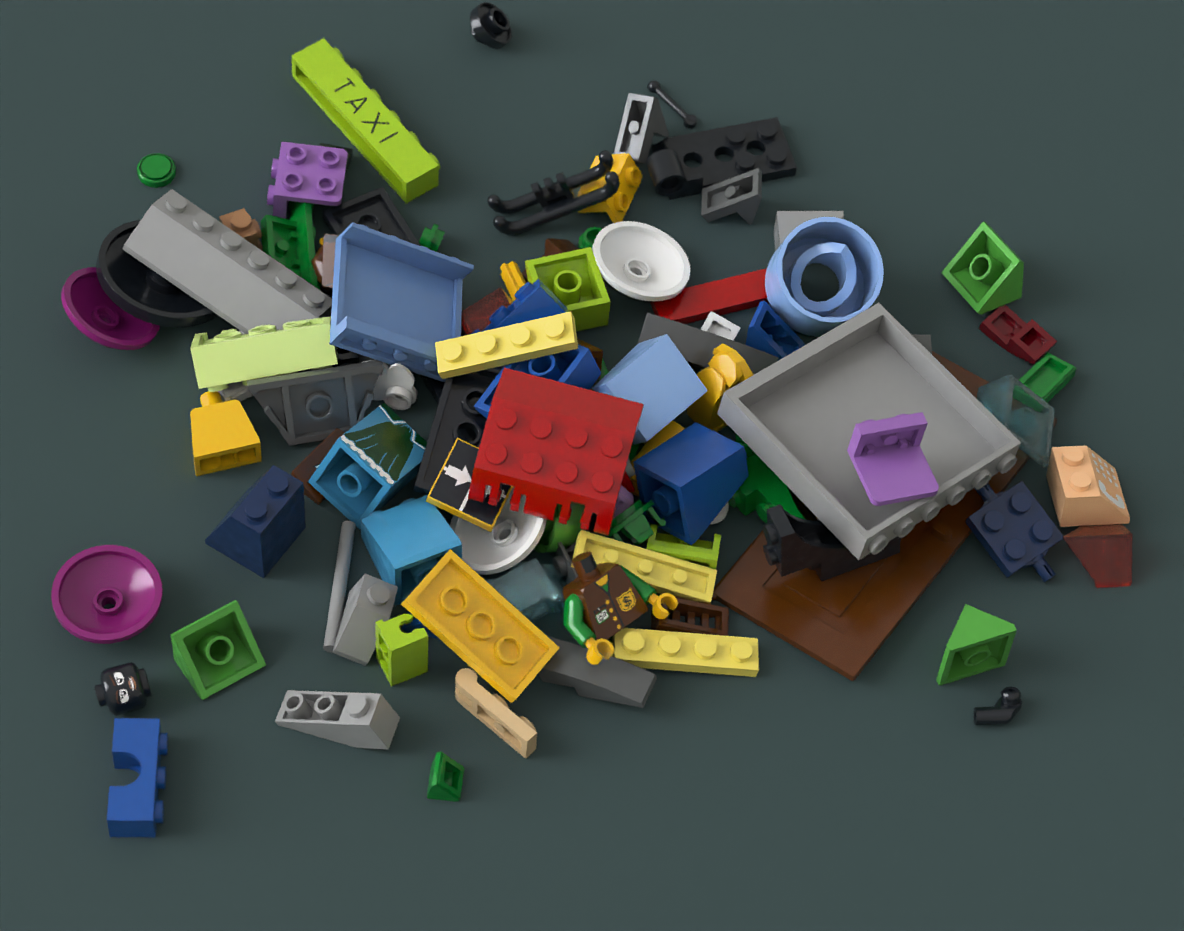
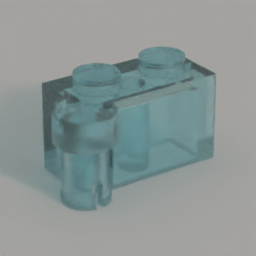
(529, 587)

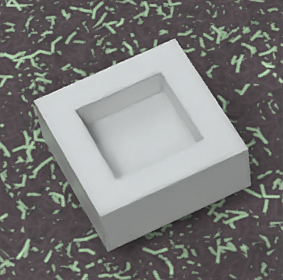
(720, 326)

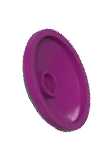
(100, 317)
(101, 578)

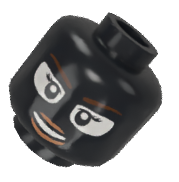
(123, 688)

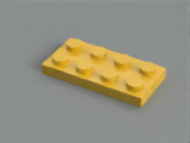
(480, 626)

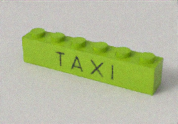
(366, 120)

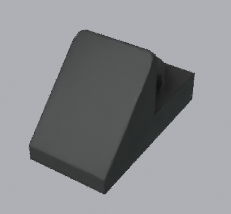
(639, 123)
(733, 195)

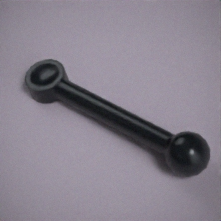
(689, 120)

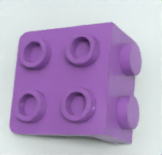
(306, 176)
(891, 459)

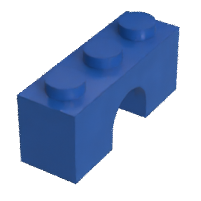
(136, 807)

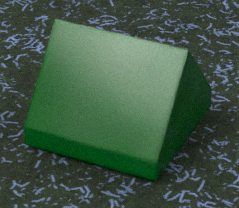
(445, 778)

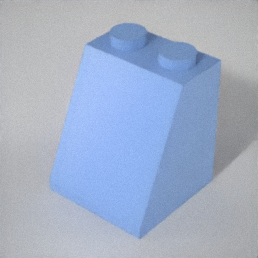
(656, 377)

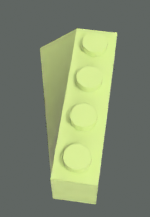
(262, 352)

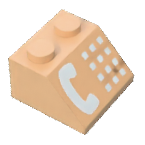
(1085, 488)

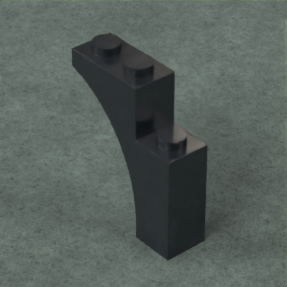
(809, 544)

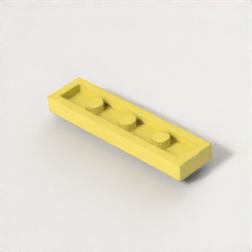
(506, 345)
(658, 570)
(687, 651)

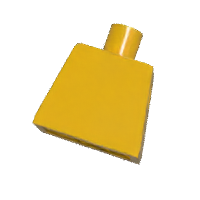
(222, 435)

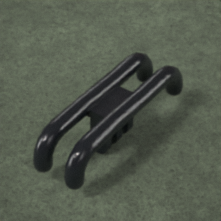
(556, 198)

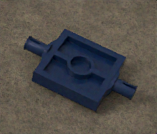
(1015, 530)

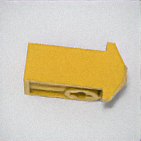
(724, 372)

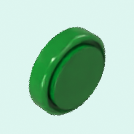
(156, 170)

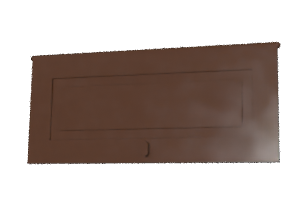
(854, 613)

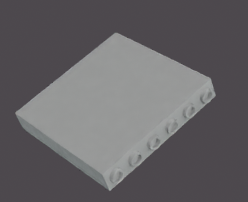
(868, 368)

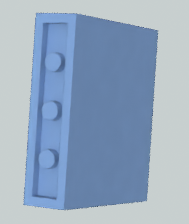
(394, 299)

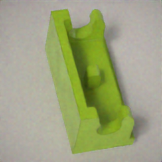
(700, 552)
(401, 653)

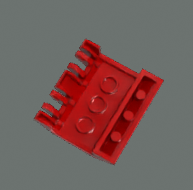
(555, 448)

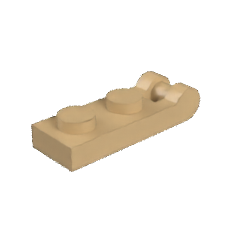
(495, 713)

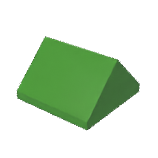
(986, 271)
(976, 645)
(216, 650)

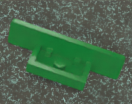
(292, 240)

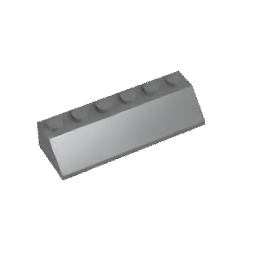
(221, 267)

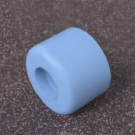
(841, 248)

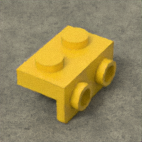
(619, 203)

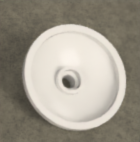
(641, 261)
(503, 547)

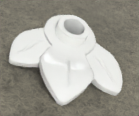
(395, 386)

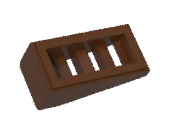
(690, 610)

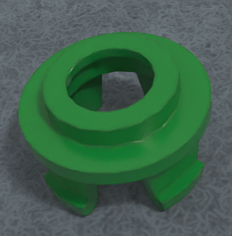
(634, 524)

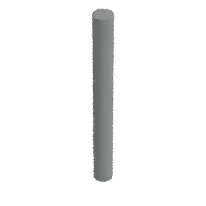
(339, 584)

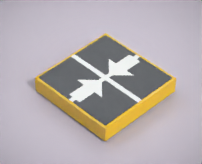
(453, 485)

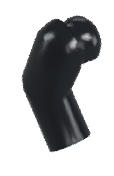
(1002, 711)

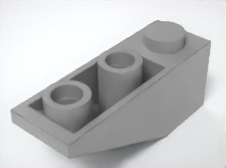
(342, 717)

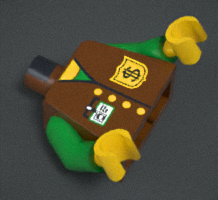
(606, 601)

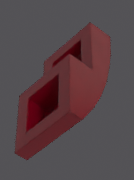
(1014, 335)

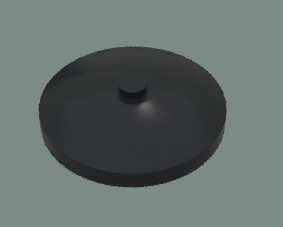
(141, 289)

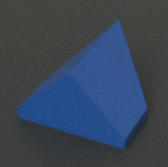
(771, 333)

